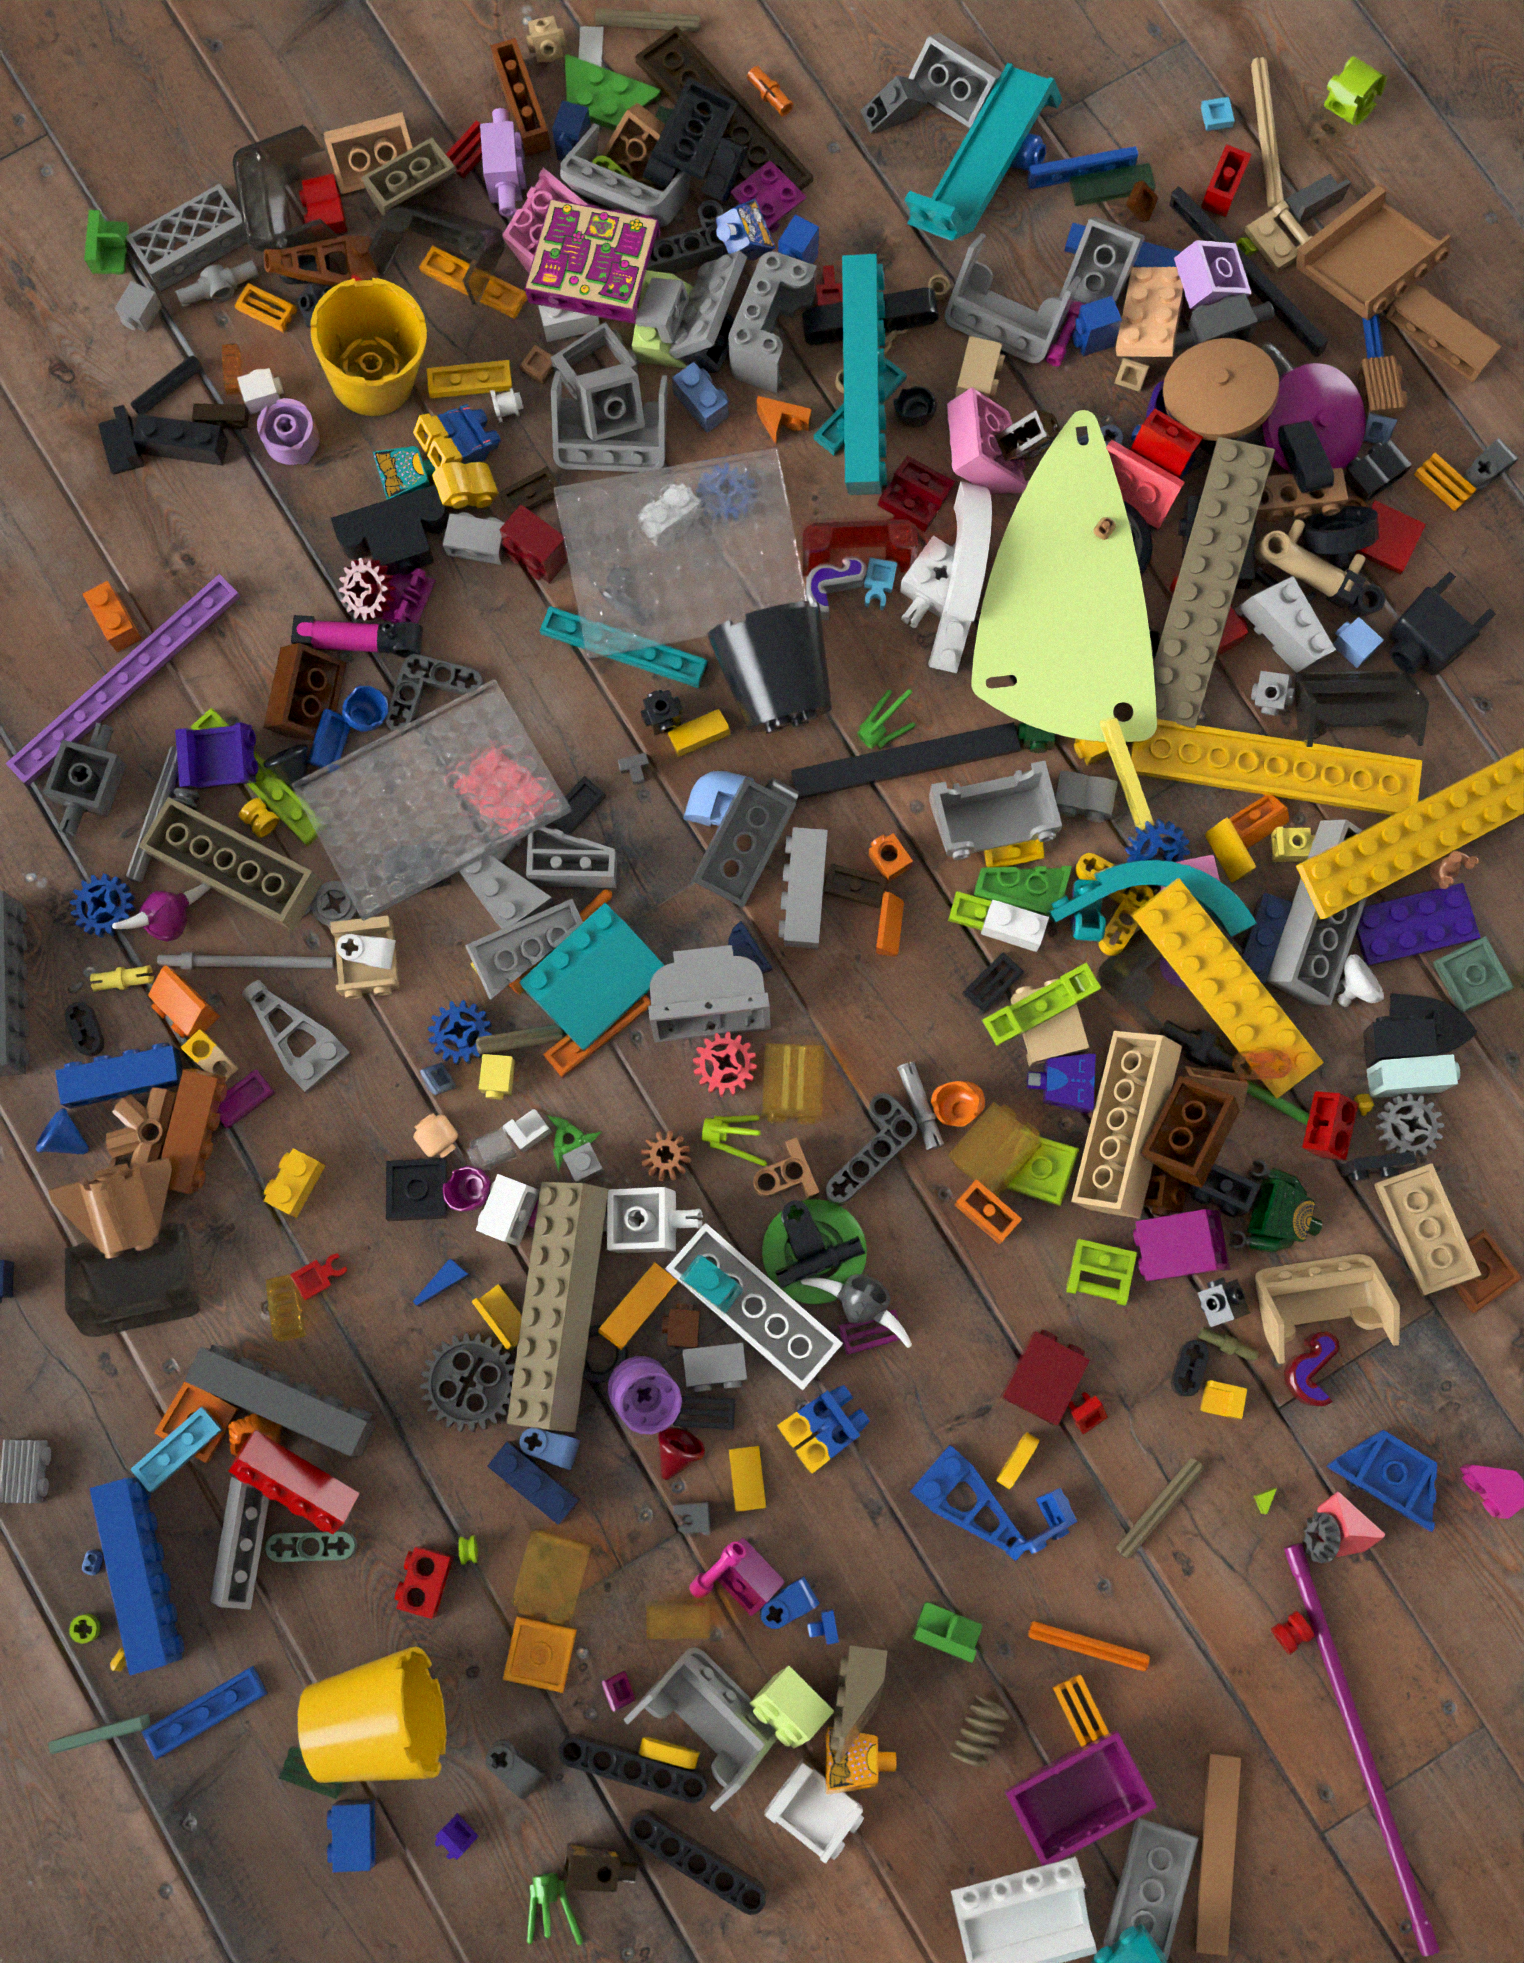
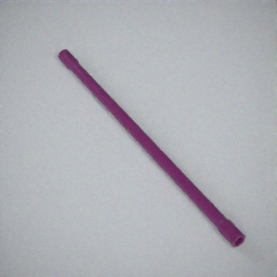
(1420, 1924)

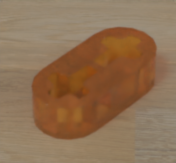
(231, 368)
(1262, 1071)

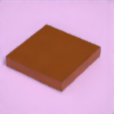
(1495, 1270)

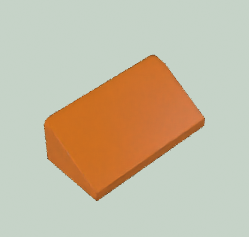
(1260, 819)
(889, 925)

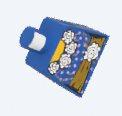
(745, 230)

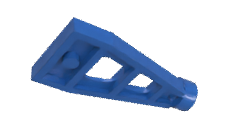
(943, 1477)

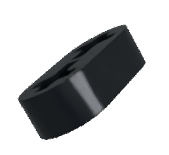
(78, 1032)
(1197, 1369)

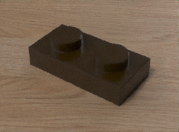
(529, 491)
(855, 885)

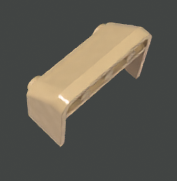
(1325, 1292)

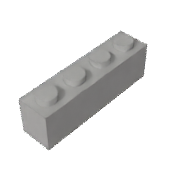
(805, 888)
(239, 1546)

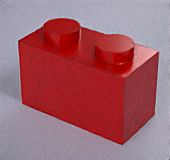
(1226, 180)

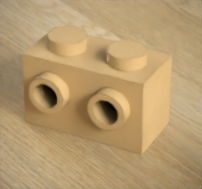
(979, 367)

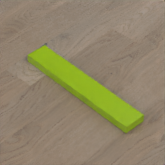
(270, 789)

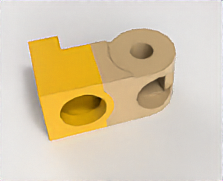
(209, 1055)

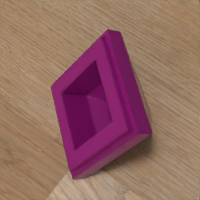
(618, 1691)

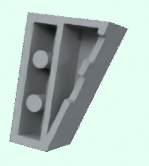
(1289, 624)
(568, 861)
(504, 892)

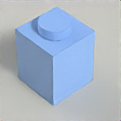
(1357, 641)

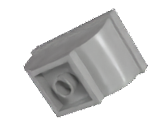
(707, 990)

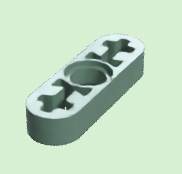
(288, 1538)

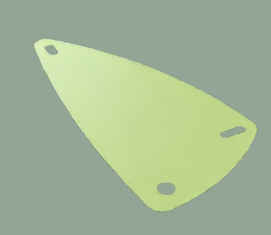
(1066, 604)

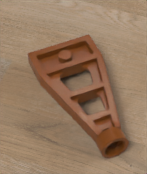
(353, 247)

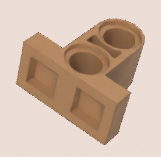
(782, 1181)

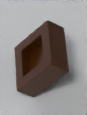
(1142, 201)

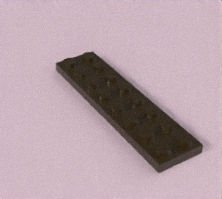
(676, 58)

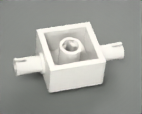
(921, 581)
(660, 1218)

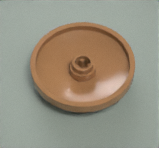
(1221, 388)

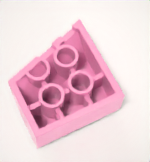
(526, 225)
(974, 449)

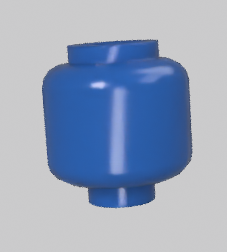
(1030, 153)

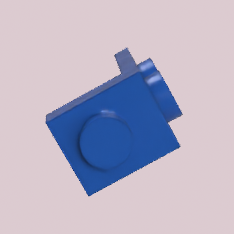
(1059, 1517)

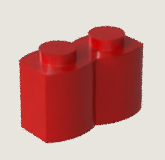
(323, 201)

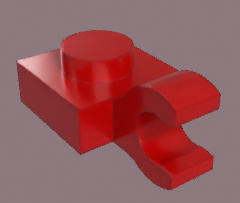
(829, 291)

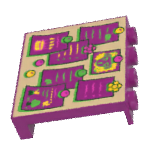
(591, 260)

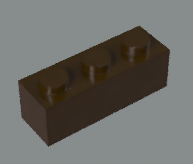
(223, 415)

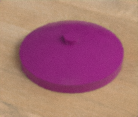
(1326, 400)

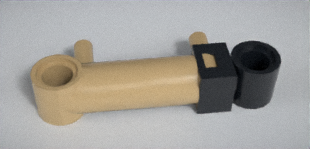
(1340, 586)

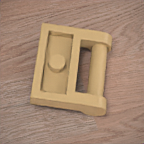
(1272, 241)

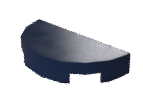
(745, 946)

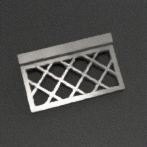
(198, 250)

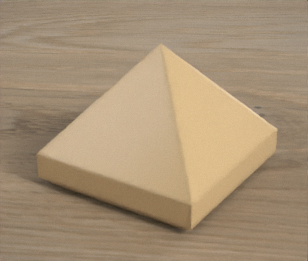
(1131, 374)

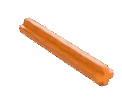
(1088, 1646)

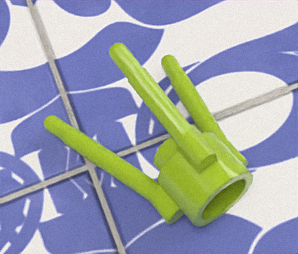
(717, 1130)

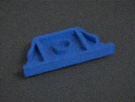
(1392, 1475)

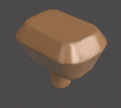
(1104, 528)

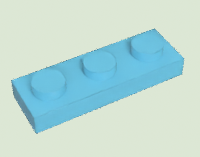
(176, 1449)

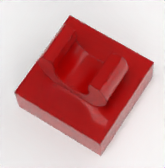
(1088, 1414)

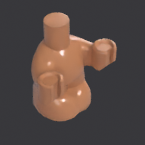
(1448, 867)

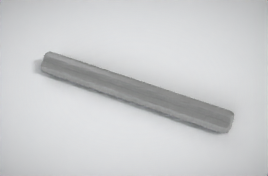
(163, 790)

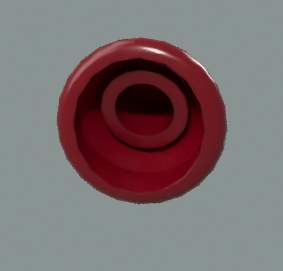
(678, 1451)

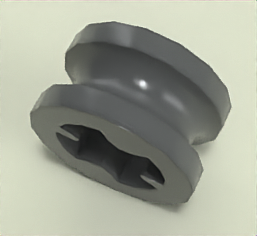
(186, 797)

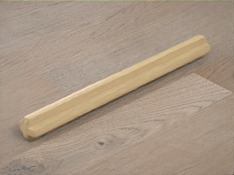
(1267, 132)

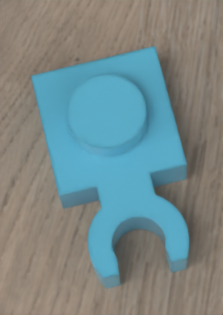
(880, 579)

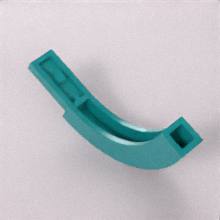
(1207, 890)

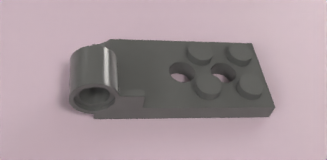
(762, 816)

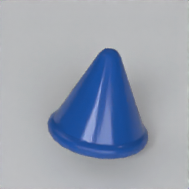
(61, 1136)

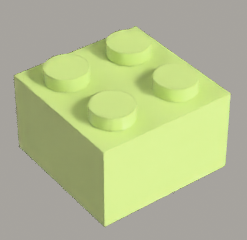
(791, 1708)

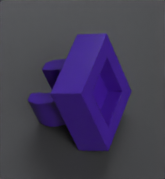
(456, 1837)

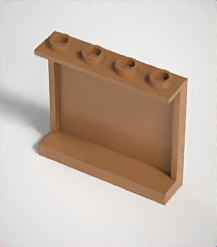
(1370, 255)

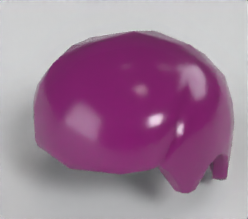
(467, 1189)

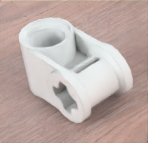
(372, 950)

